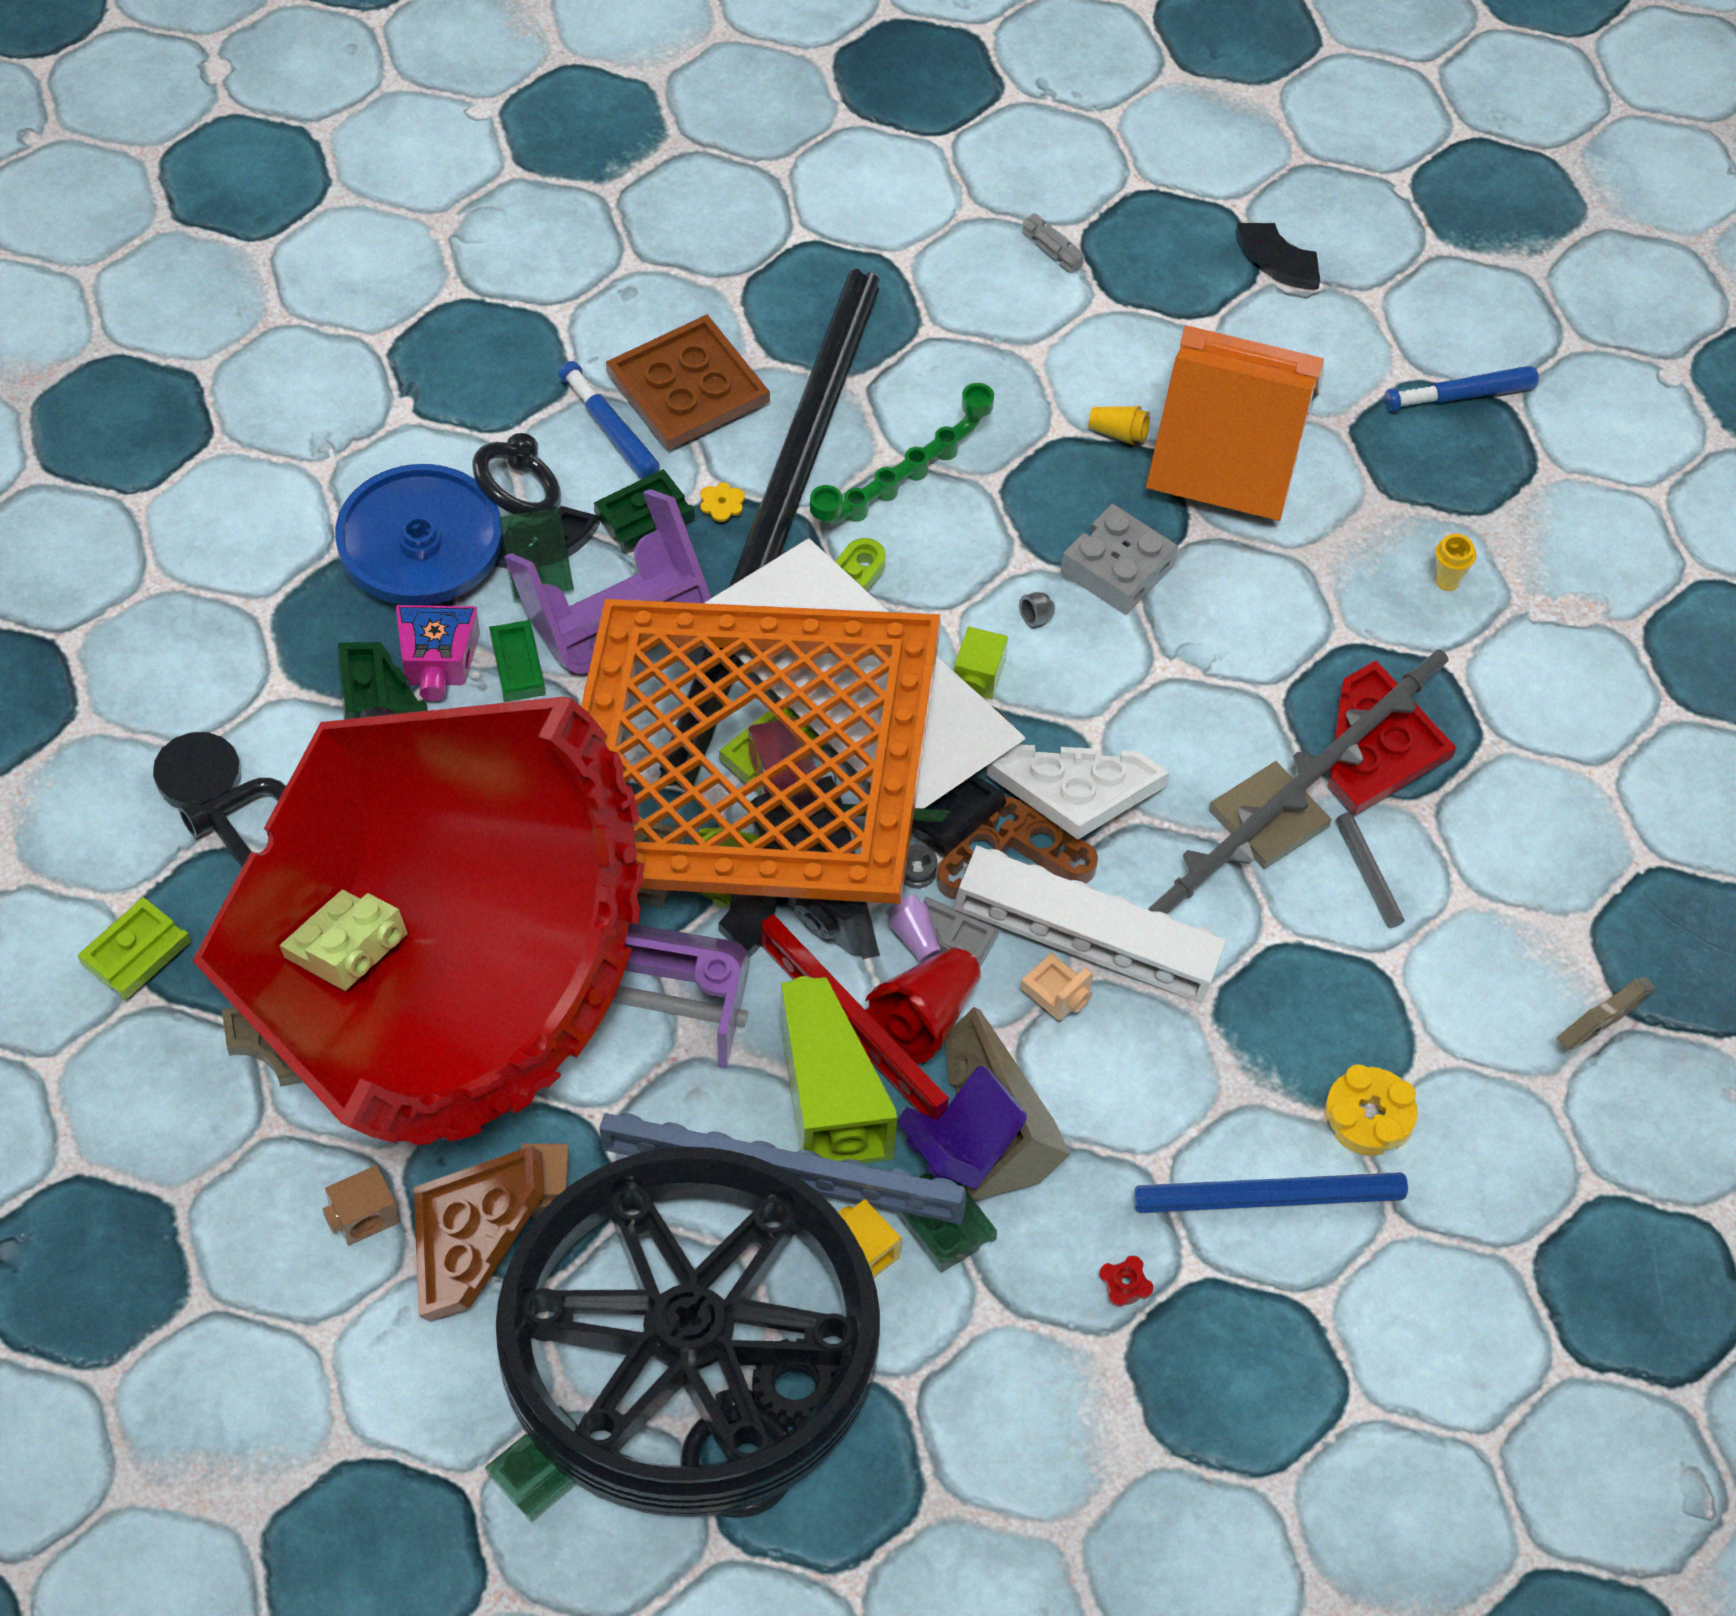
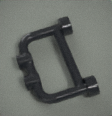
(202, 818)

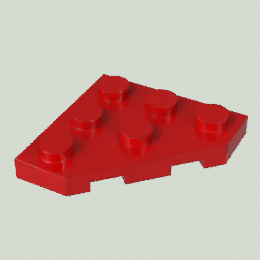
(1393, 752)

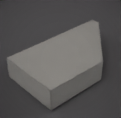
(961, 930)

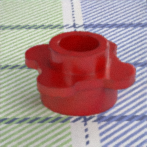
(1126, 1294)

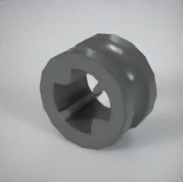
(929, 863)

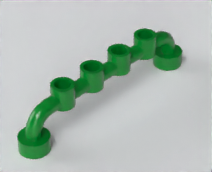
(828, 502)

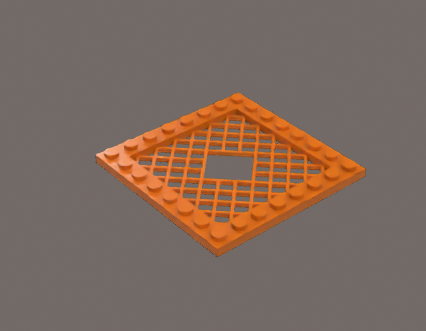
(875, 874)

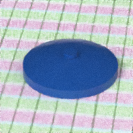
(418, 534)

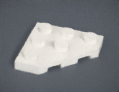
(1076, 785)

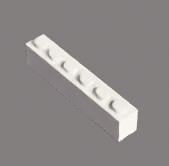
(1089, 923)

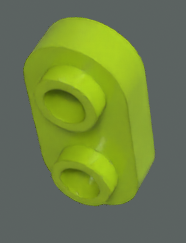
(863, 551)

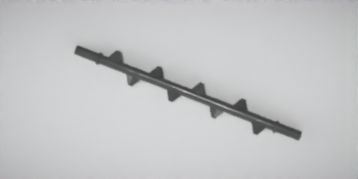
(1291, 796)

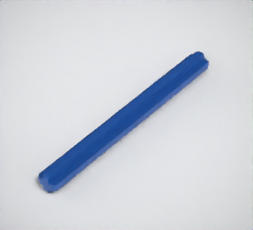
(1270, 1192)

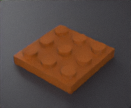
(687, 382)

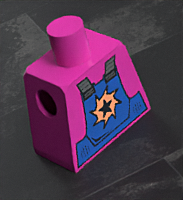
(437, 646)

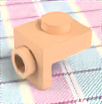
(1058, 987)

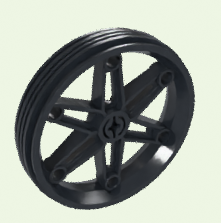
(636, 1184)

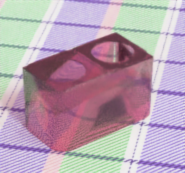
(769, 745)

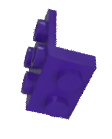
(969, 1132)

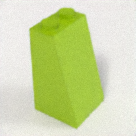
(832, 1083)

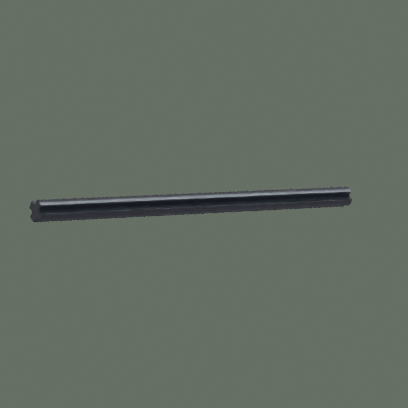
(791, 472)

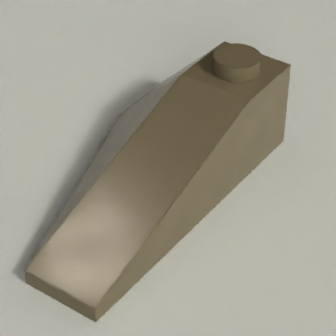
(1038, 1144)

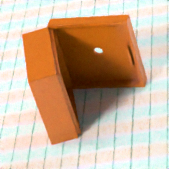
(1233, 422)

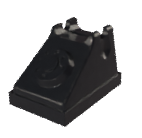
(839, 920)

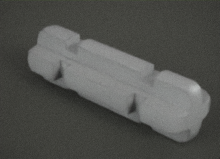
(1053, 242)

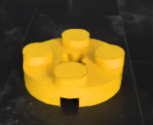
(1378, 1087)

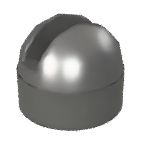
(1036, 608)

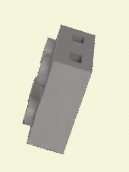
(1131, 571)

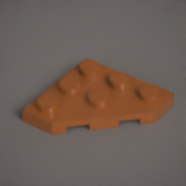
(469, 1225)

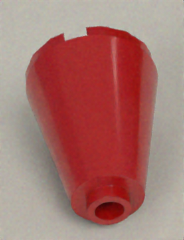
(925, 1001)

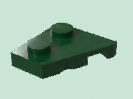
(373, 681)

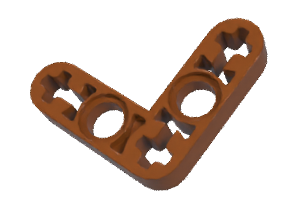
(1017, 836)

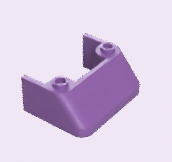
(666, 574)
(713, 963)

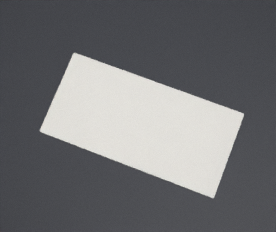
(961, 726)

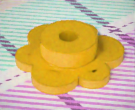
(722, 501)

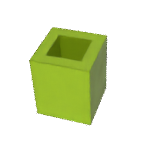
(981, 660)

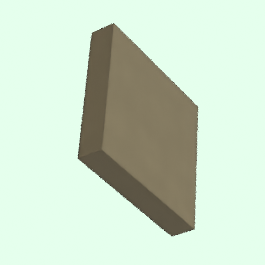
(1286, 830)

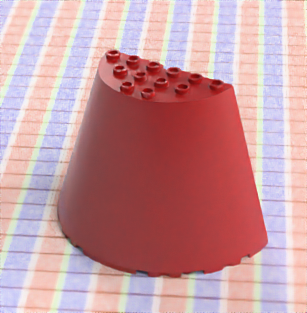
(516, 892)

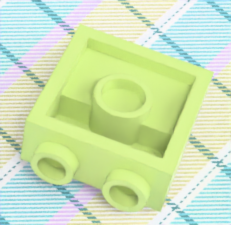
(345, 938)

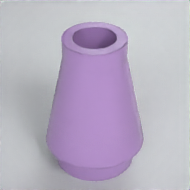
(914, 927)

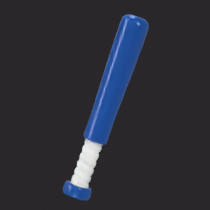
(1470, 387)
(616, 429)

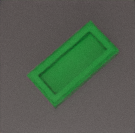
(517, 661)

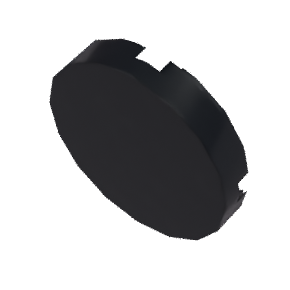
(196, 768)

